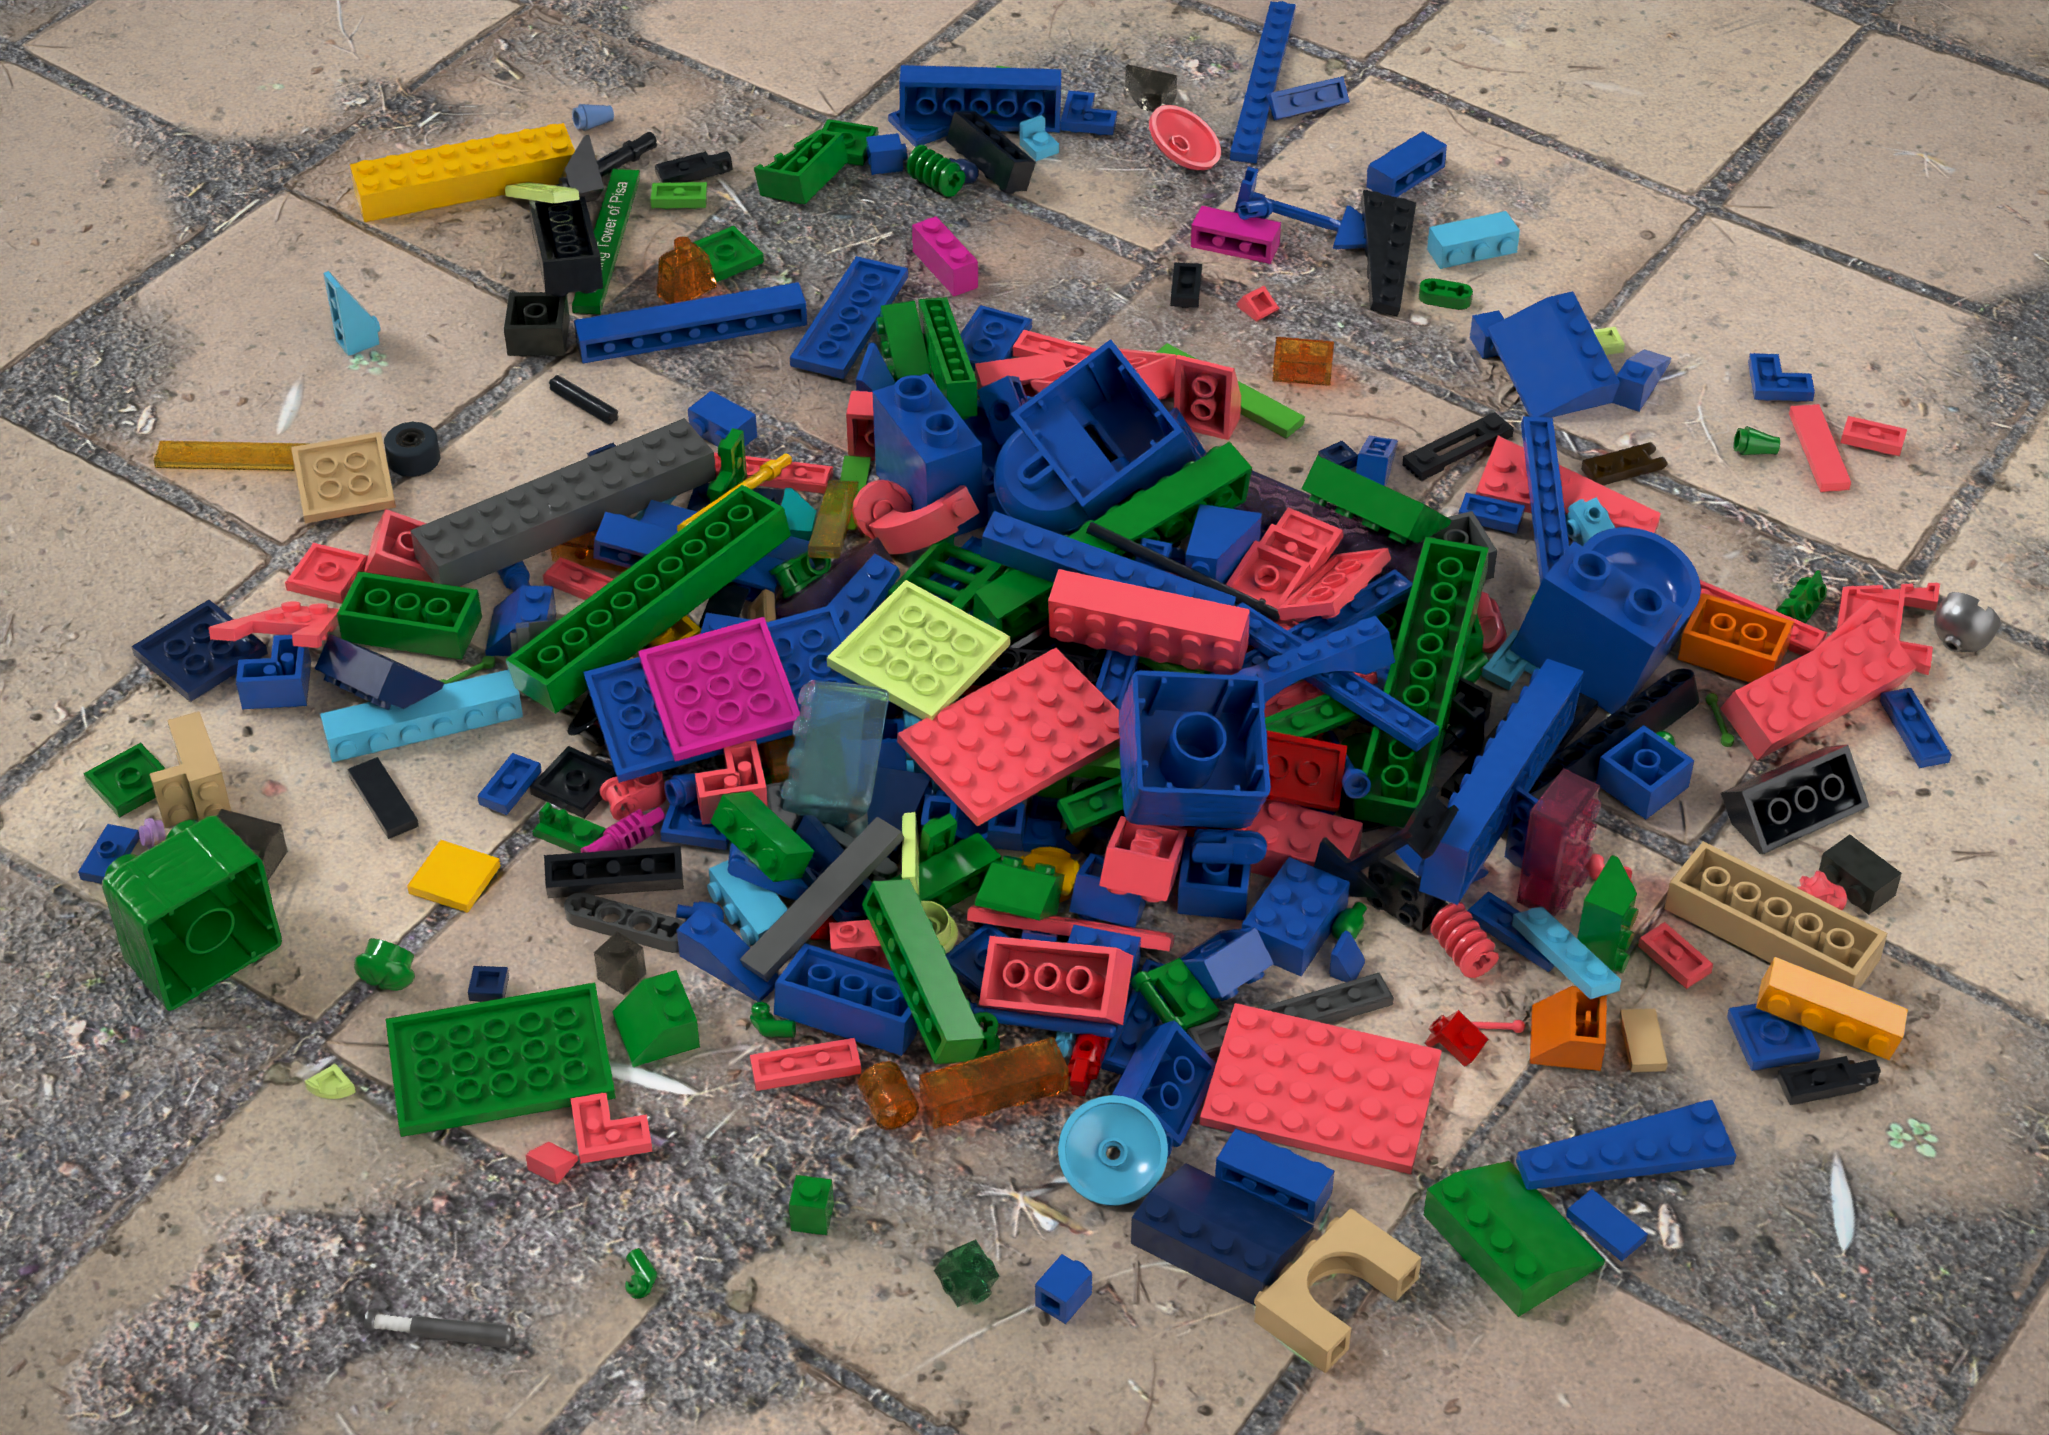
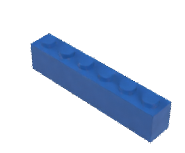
(627, 541)

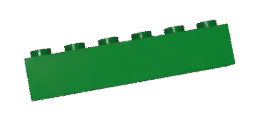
(923, 971)

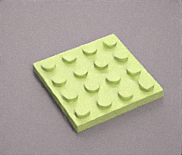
(919, 651)

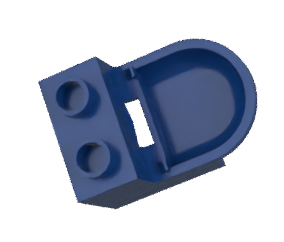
(931, 448)
(1054, 469)
(1611, 611)

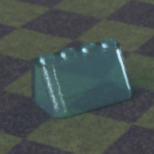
(835, 751)

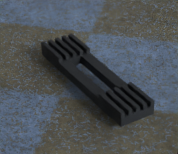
(1426, 462)

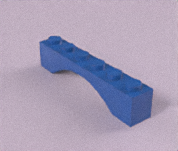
(1353, 649)

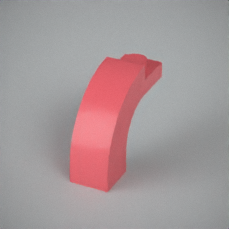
(921, 528)

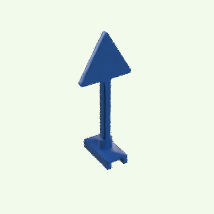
(1348, 230)

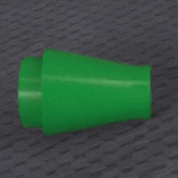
(1754, 442)

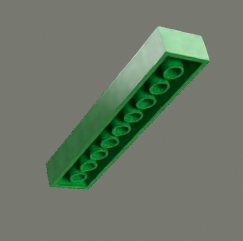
(1161, 513)
(649, 597)
(1424, 675)

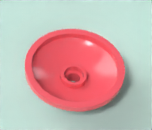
(1184, 138)

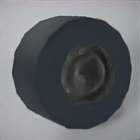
(412, 449)

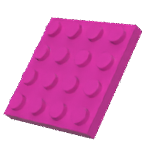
(719, 688)

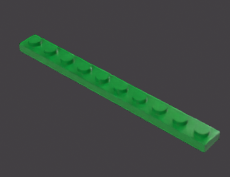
(1302, 720)

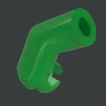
(768, 1025)
(644, 1275)

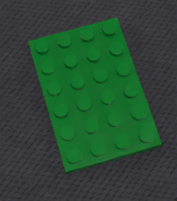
(498, 1059)

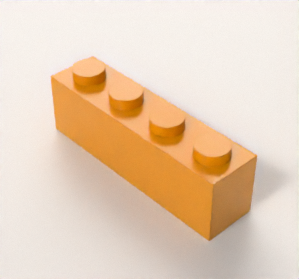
(1832, 1008)

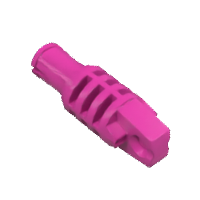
(627, 831)

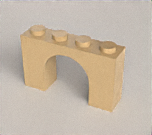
(1347, 1247)

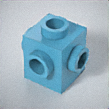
(1586, 520)

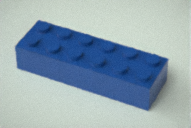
(1012, 92)

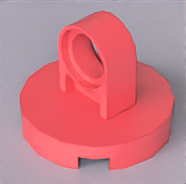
(876, 501)

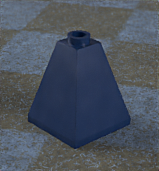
(896, 794)

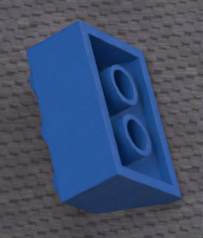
(1168, 1077)

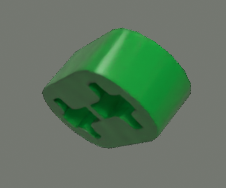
(1445, 294)

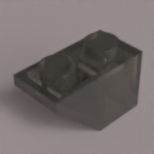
(1150, 87)

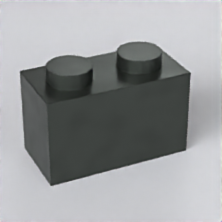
(1861, 872)

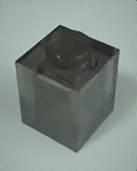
(620, 963)

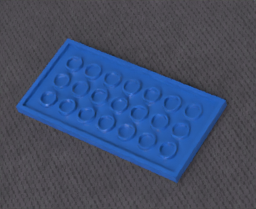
(632, 720)

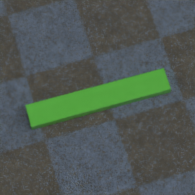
(1259, 406)

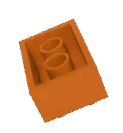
(1734, 639)

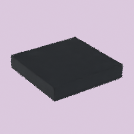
(573, 782)

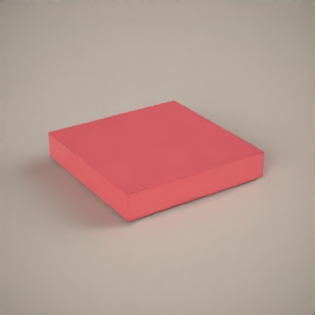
(326, 573)

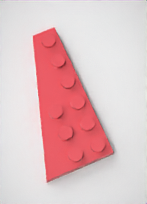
(1507, 481)

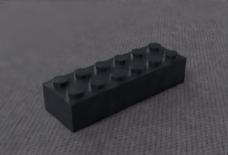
(566, 247)

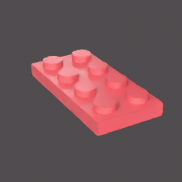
(1334, 585)

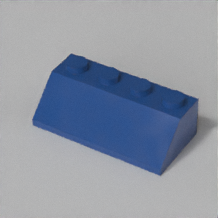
(845, 999)

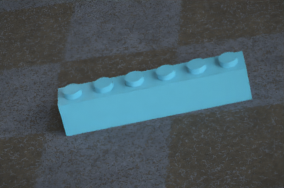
(451, 710)

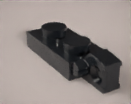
(693, 167)
(1827, 1079)

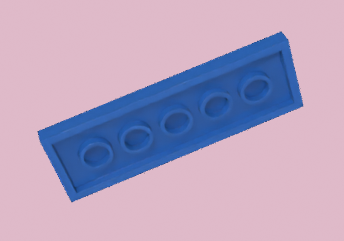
(848, 317)

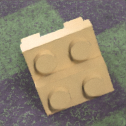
(197, 783)

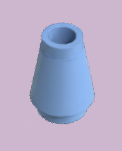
(591, 116)

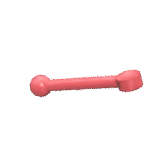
(1517, 1026)

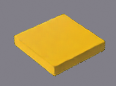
(454, 876)

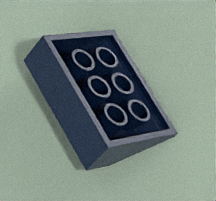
(1218, 1232)

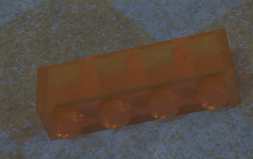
(993, 1082)

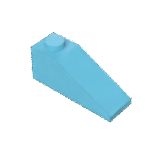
(352, 324)

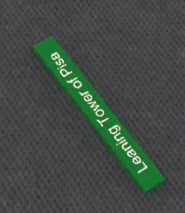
(609, 234)

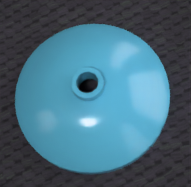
(1108, 1124)

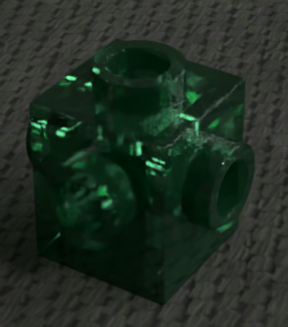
(967, 1274)

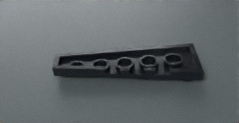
(1388, 239)

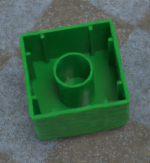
(191, 910)

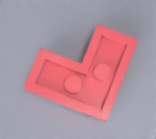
(606, 1138)

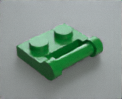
(1179, 990)

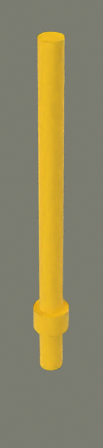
(767, 471)

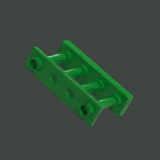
(933, 562)

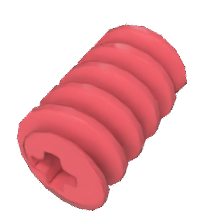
(1464, 940)

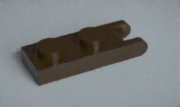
(1623, 464)

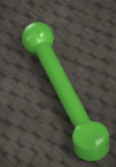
(487, 662)
(1727, 739)

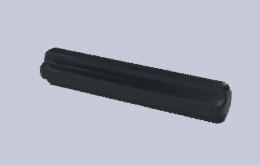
(583, 399)

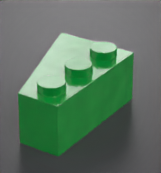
(804, 170)
(902, 340)

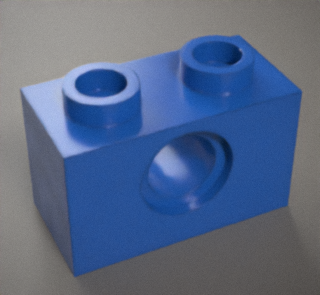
(992, 401)

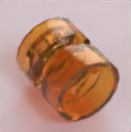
(888, 1095)

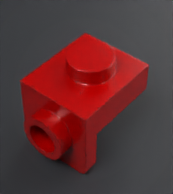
(1457, 1036)

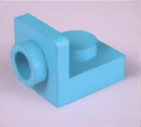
(1036, 140)

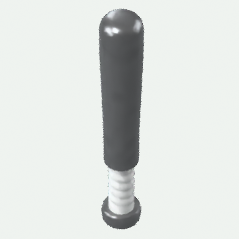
(446, 1329)

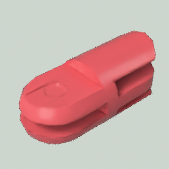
(1491, 624)

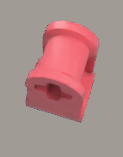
(634, 794)

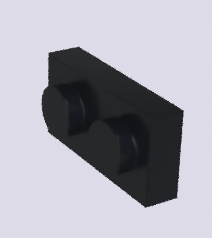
(1186, 285)

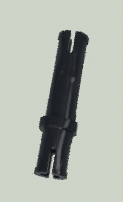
(628, 152)

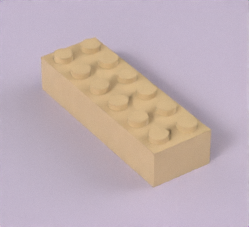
(1772, 917)

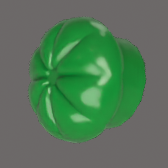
(385, 965)

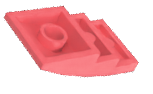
(1285, 557)

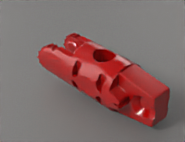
(1086, 1062)

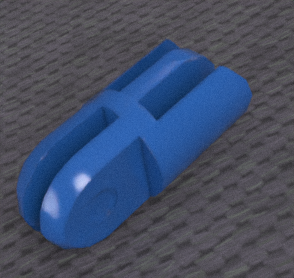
(1228, 846)

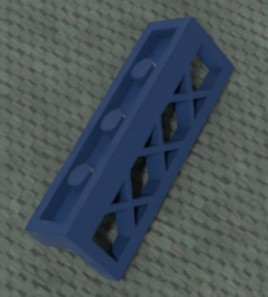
(825, 853)

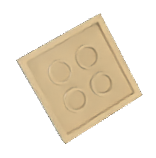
(343, 477)

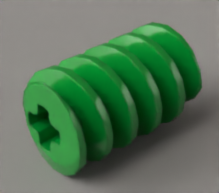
(935, 171)

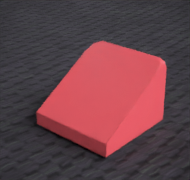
(1258, 304)
(550, 1162)

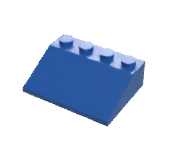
(1554, 358)

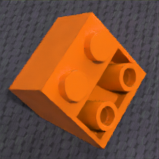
(1569, 1030)

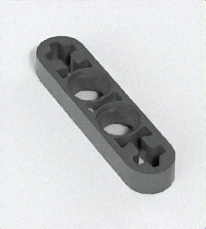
(588, 905)

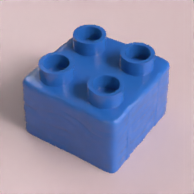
(1193, 749)

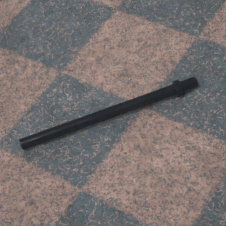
(1179, 569)

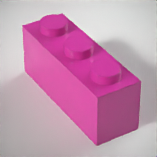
(1230, 235)
(945, 256)

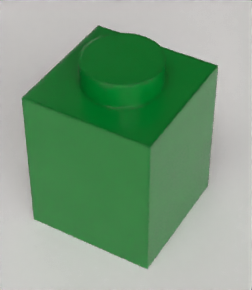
(811, 1205)

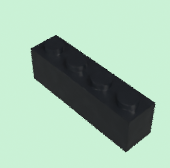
(990, 151)
(614, 871)

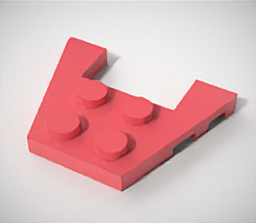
(1890, 609)
(304, 623)

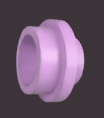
(152, 833)

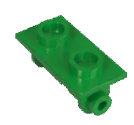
(1804, 598)

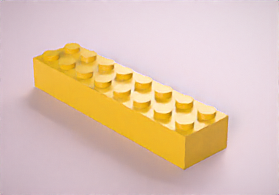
(460, 171)

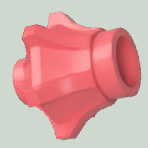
(1824, 890)

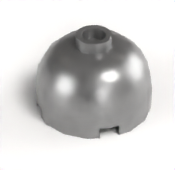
(1964, 624)

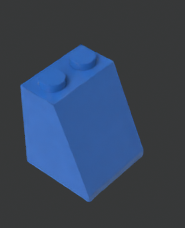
(1221, 540)

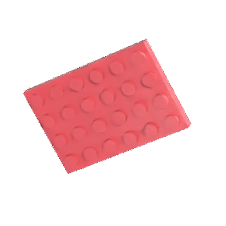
(1014, 736)
(1322, 1088)

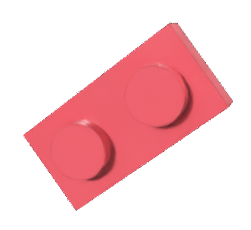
(1873, 436)
(1675, 955)

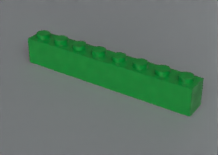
(948, 356)

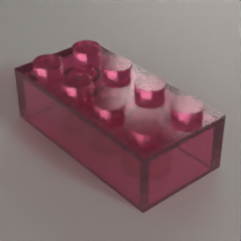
(1559, 843)

